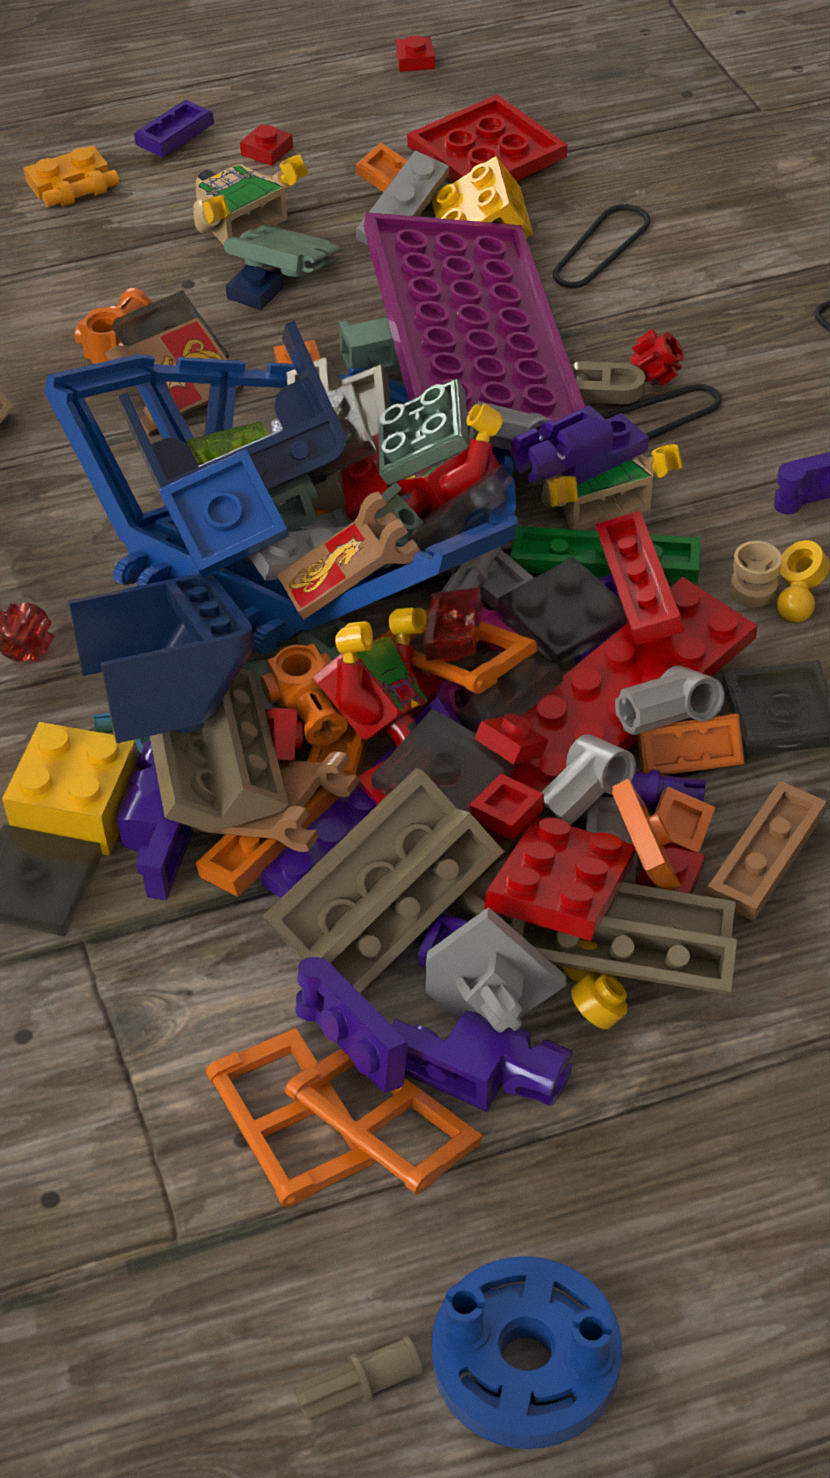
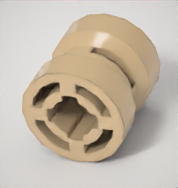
(755, 573)

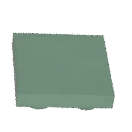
(422, 431)

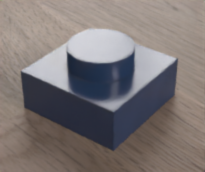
(254, 287)

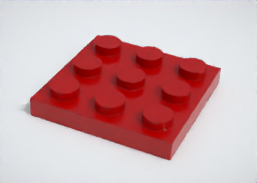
(488, 131)

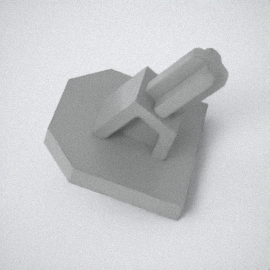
(490, 972)

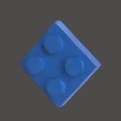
(223, 513)

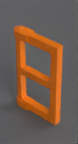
(486, 675)
(416, 1178)
(306, 1184)

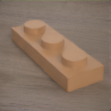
(767, 849)

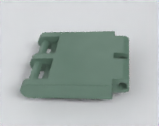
(283, 249)

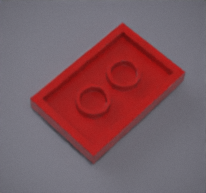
(561, 877)

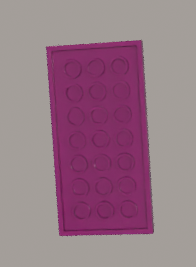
(471, 310)

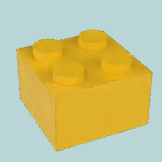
(71, 784)

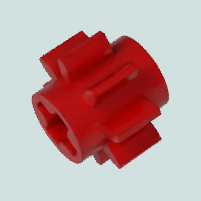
(658, 356)

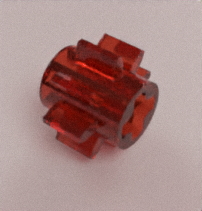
(24, 632)

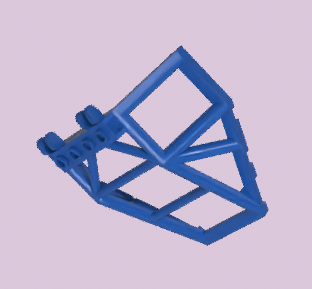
(152, 537)

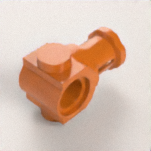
(95, 329)
(293, 687)

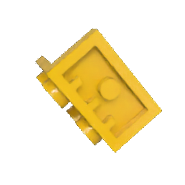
(483, 196)

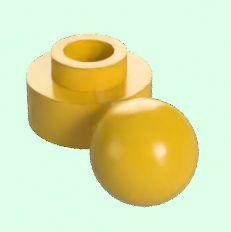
(803, 568)
(596, 994)

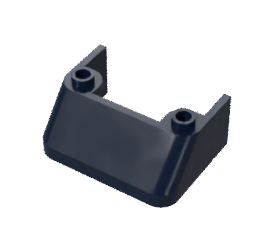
(306, 442)
(162, 652)

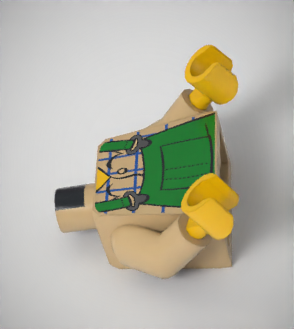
(243, 198)
(612, 493)

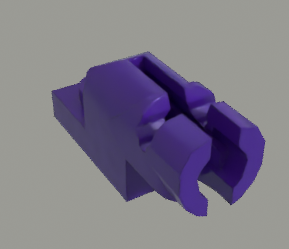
(578, 446)
(147, 831)
(481, 1060)

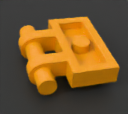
(70, 176)

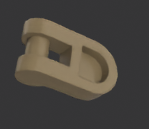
(609, 382)

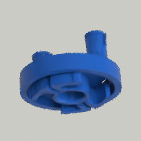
(480, 1323)

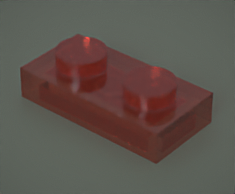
(453, 624)

